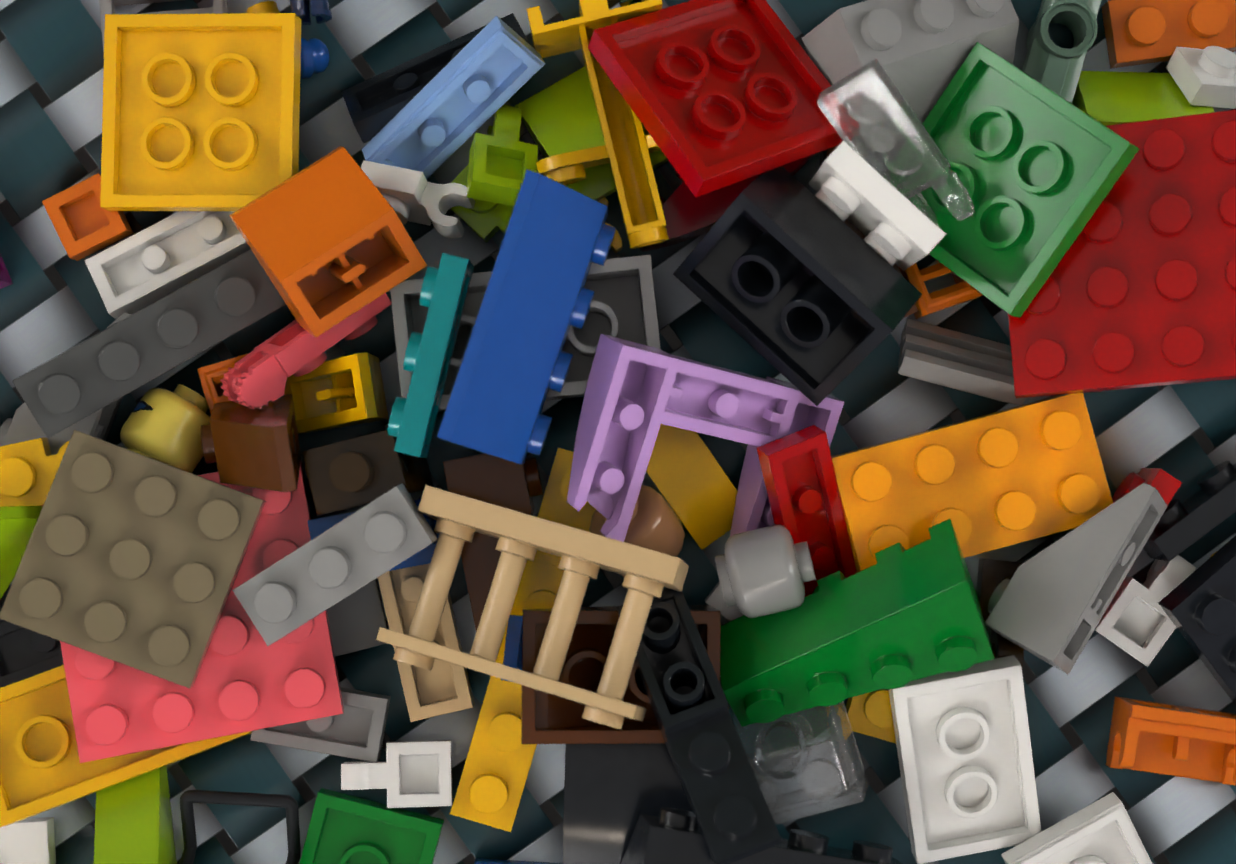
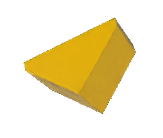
(339, 394)

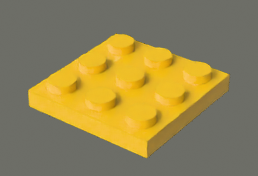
(198, 109)

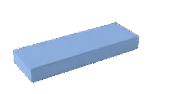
(456, 101)

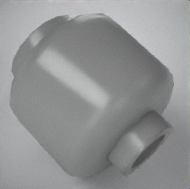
(764, 571)

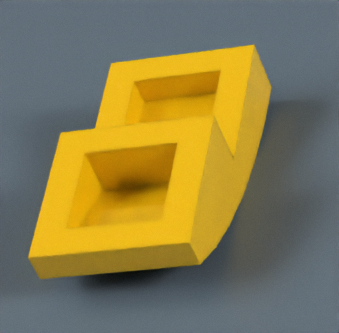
(692, 484)

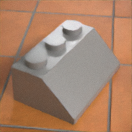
(913, 40)

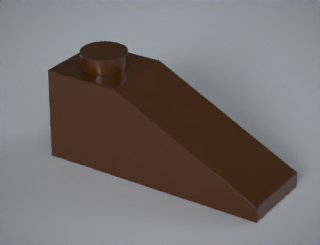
(497, 483)

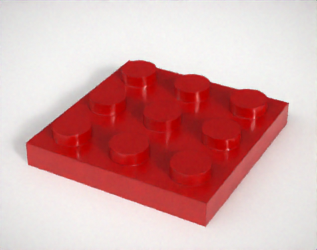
(718, 88)

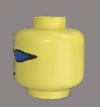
(168, 427)

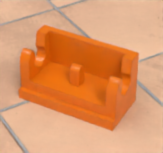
(1172, 740)

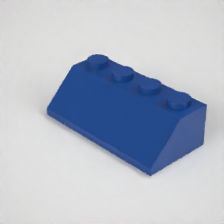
(526, 320)

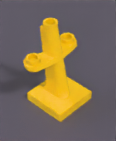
(622, 131)

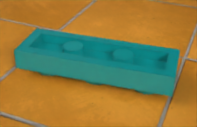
(430, 355)

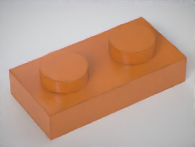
(1152, 29)

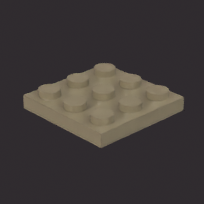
(132, 559)

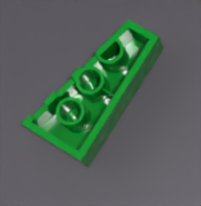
(858, 633)

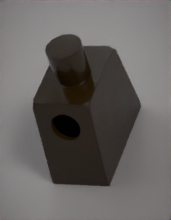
(360, 471)

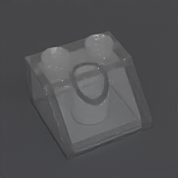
(805, 761)

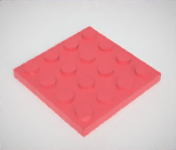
(241, 678)

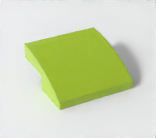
(566, 121)

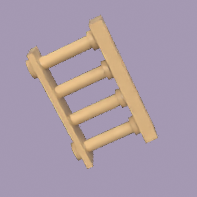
(581, 559)

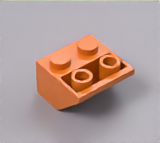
(328, 241)

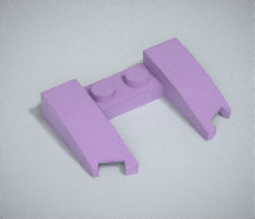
(640, 388)

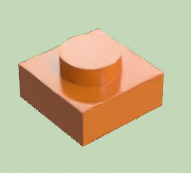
(81, 220)

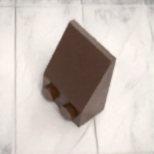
(560, 720)

